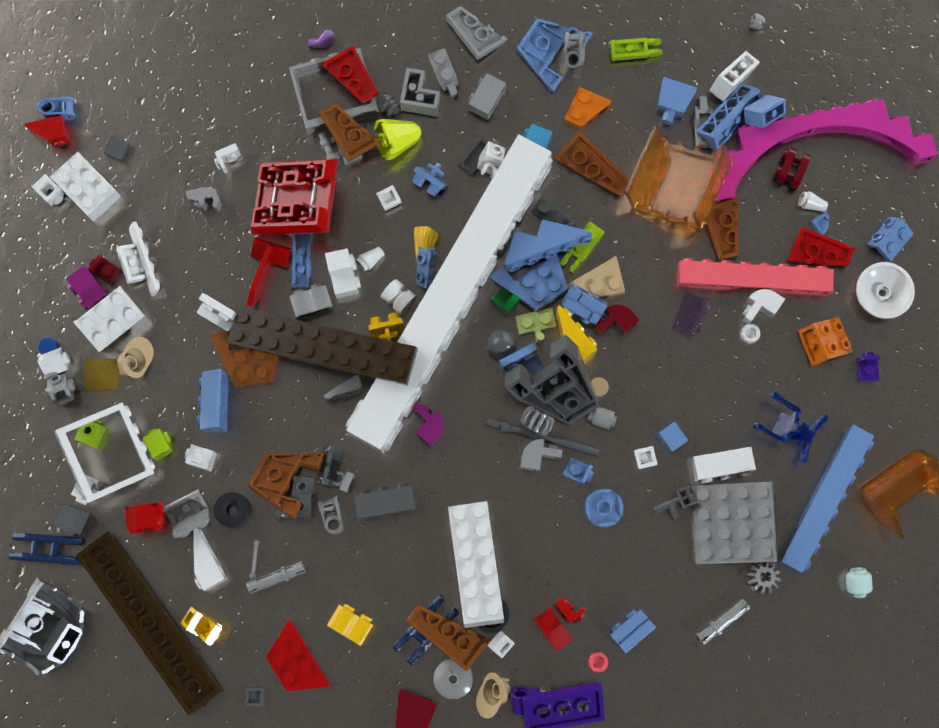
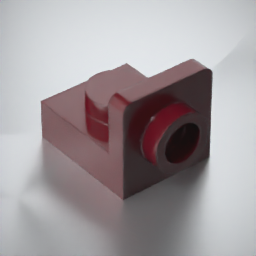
(104, 269)

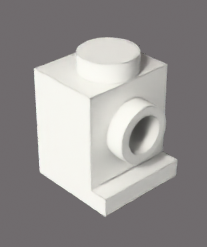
(45, 186)
(93, 483)

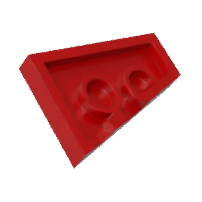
(351, 72)
(819, 250)

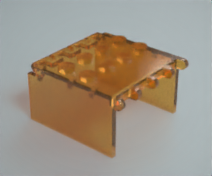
(677, 180)

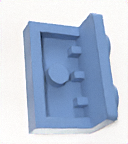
(891, 237)

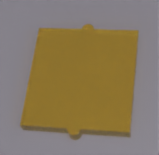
(101, 375)

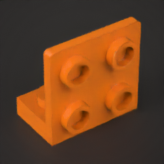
(825, 340)

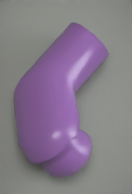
(323, 41)

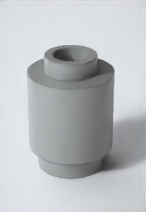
(602, 418)

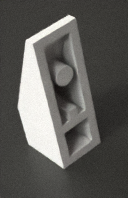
(733, 75)
(206, 566)

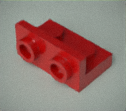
(565, 610)

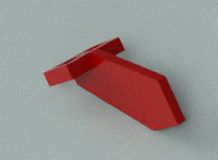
(269, 254)

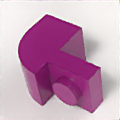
(433, 426)

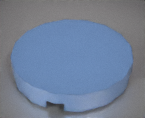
(604, 508)

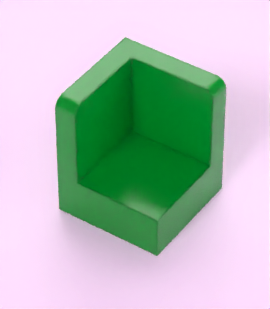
(505, 301)

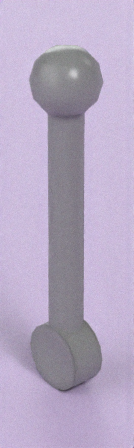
(253, 576)

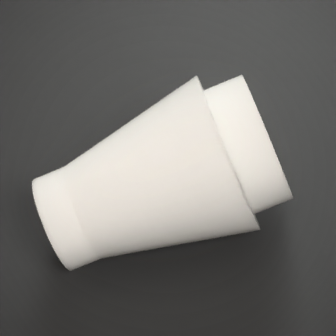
(812, 202)
(369, 259)

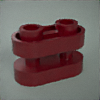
(789, 157)

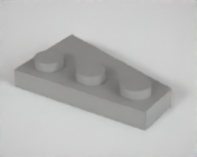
(473, 33)

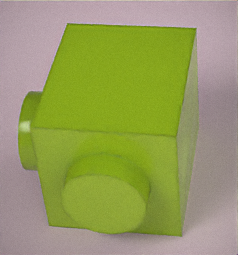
(91, 433)
(158, 443)

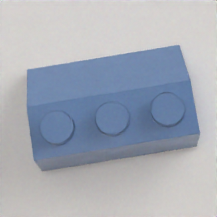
(213, 401)

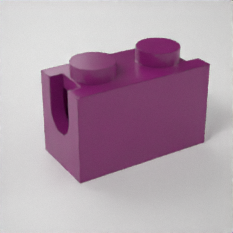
(87, 287)

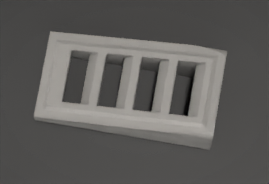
(348, 388)

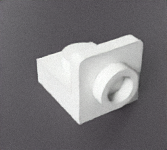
(226, 154)

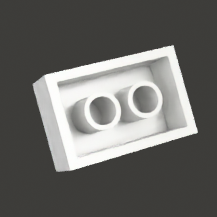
(85, 186)
(109, 319)

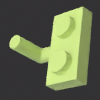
(535, 323)

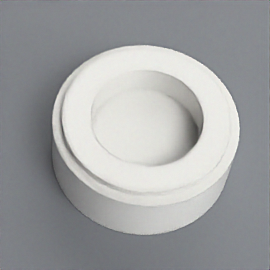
(750, 333)

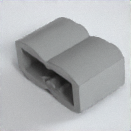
(311, 301)

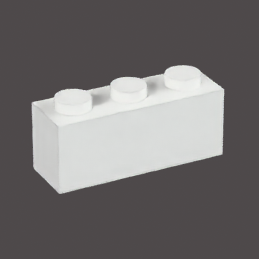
(723, 465)

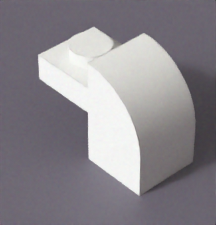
(764, 301)

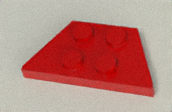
(294, 662)

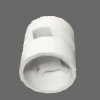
(398, 296)

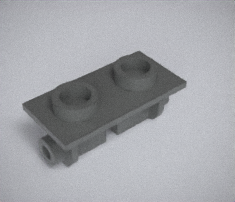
(330, 466)

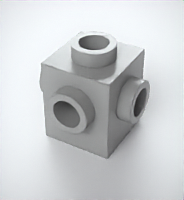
(60, 389)

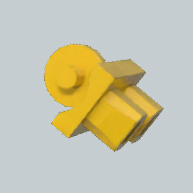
(386, 329)

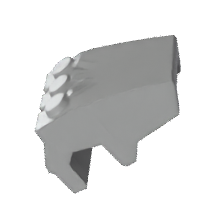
(203, 196)

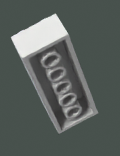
(476, 564)

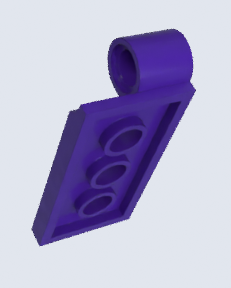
(531, 701)

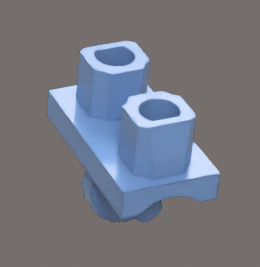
(436, 183)

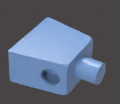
(674, 99)

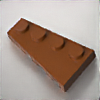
(591, 163)
(452, 639)

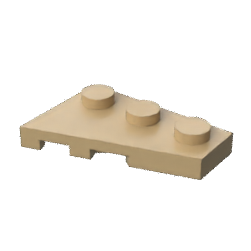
(602, 280)

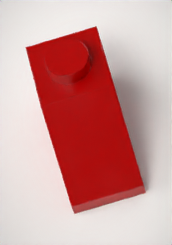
(51, 130)
(553, 629)

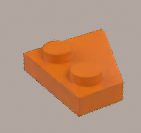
(585, 107)

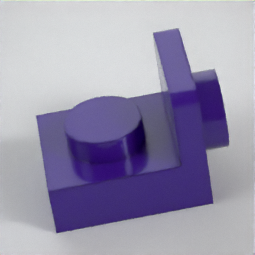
(868, 367)

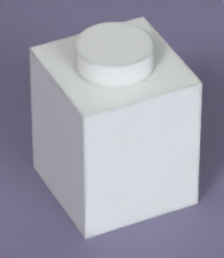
(54, 362)

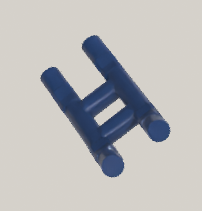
(53, 557)
(425, 643)

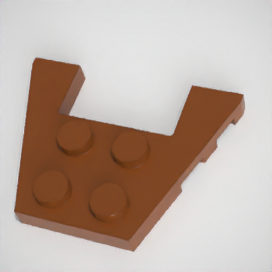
(245, 365)
(276, 475)

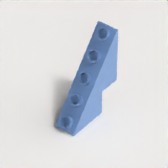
(550, 240)

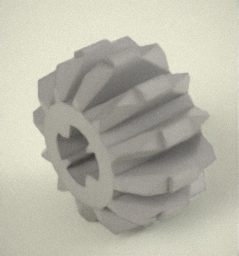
(537, 420)
(771, 575)

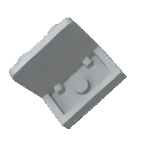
(188, 514)

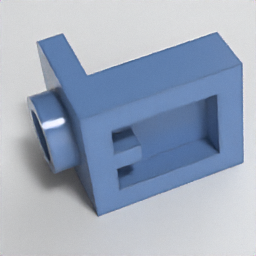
(578, 471)

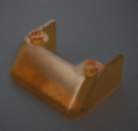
(900, 485)

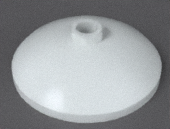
(895, 284)

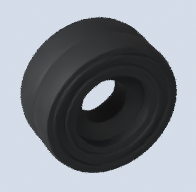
(226, 500)

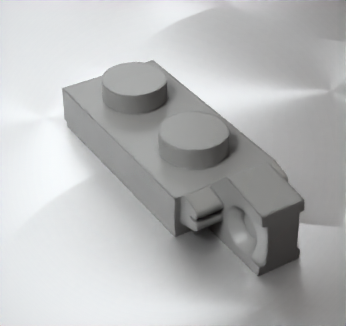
(444, 72)
(701, 114)

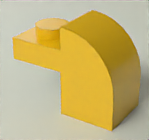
(202, 625)

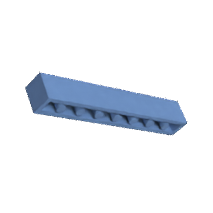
(825, 499)

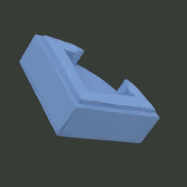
(821, 223)

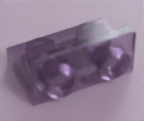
(690, 314)

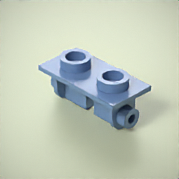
(425, 259)

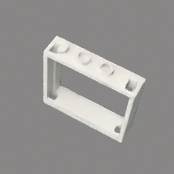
(75, 466)

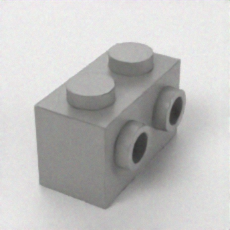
(487, 96)

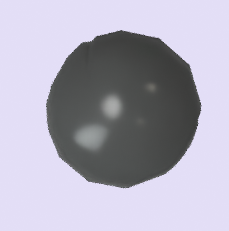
(501, 344)

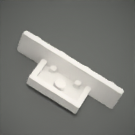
(136, 262)

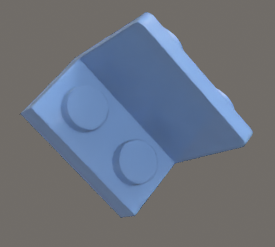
(526, 357)

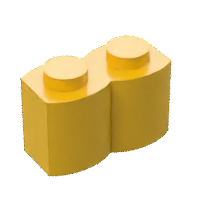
(350, 625)

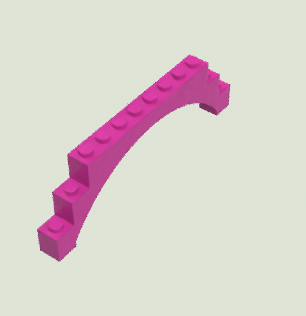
(863, 119)

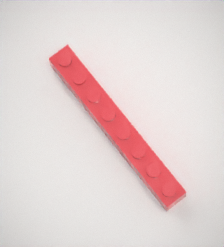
(755, 277)

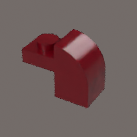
(620, 316)

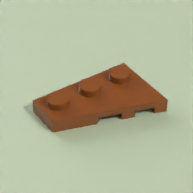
(347, 133)

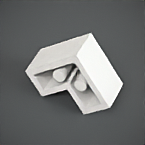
(341, 268)

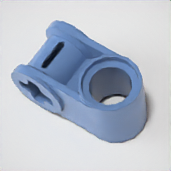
(60, 106)

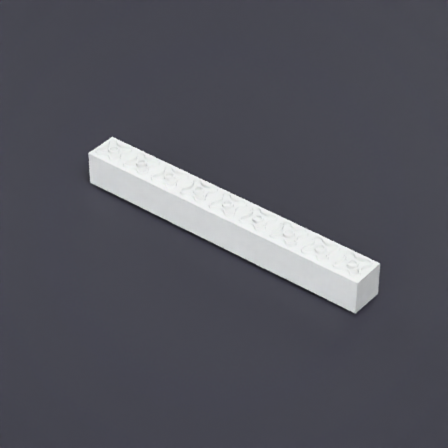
(454, 290)

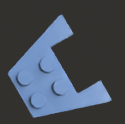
(541, 47)
(538, 286)

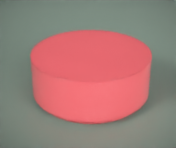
(598, 662)

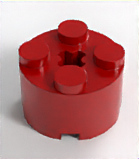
(145, 516)

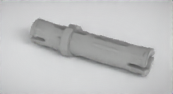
(278, 576)
(716, 627)

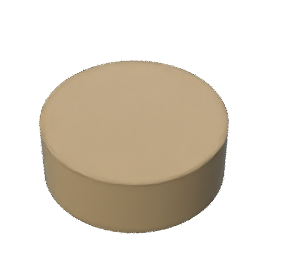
(600, 386)

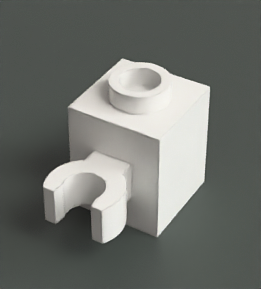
(491, 159)
(200, 457)

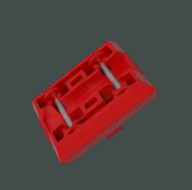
(303, 194)

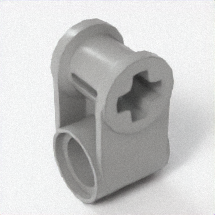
(574, 47)
(331, 511)

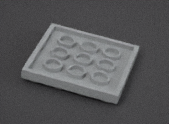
(735, 523)

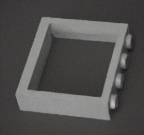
(317, 124)

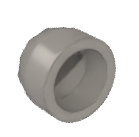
(756, 21)

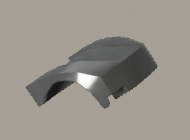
(43, 629)

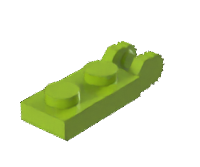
(634, 48)
(580, 251)

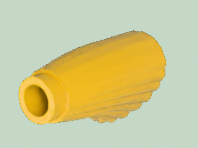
(425, 238)

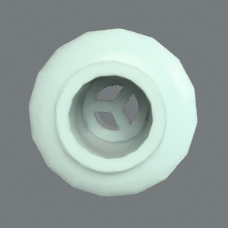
(859, 582)

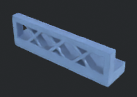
(734, 116)

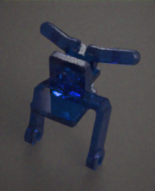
(790, 427)

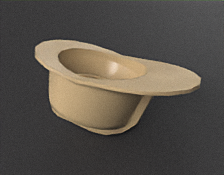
(135, 357)
(492, 694)

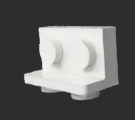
(216, 312)

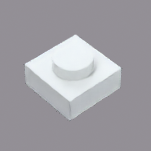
(389, 198)
(645, 457)
(501, 644)

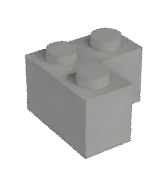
(415, 97)

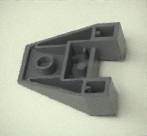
(558, 389)

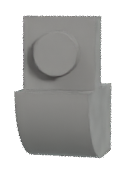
(535, 451)

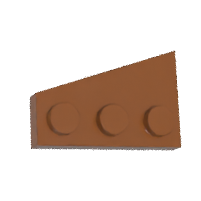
(724, 229)

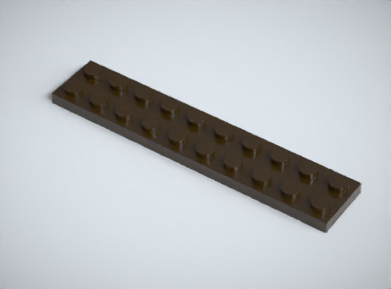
(323, 346)
(148, 623)

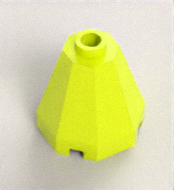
(396, 136)

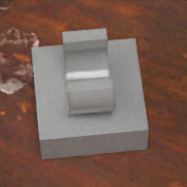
(347, 481)

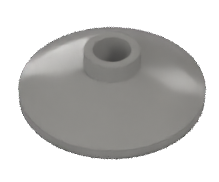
(448, 689)

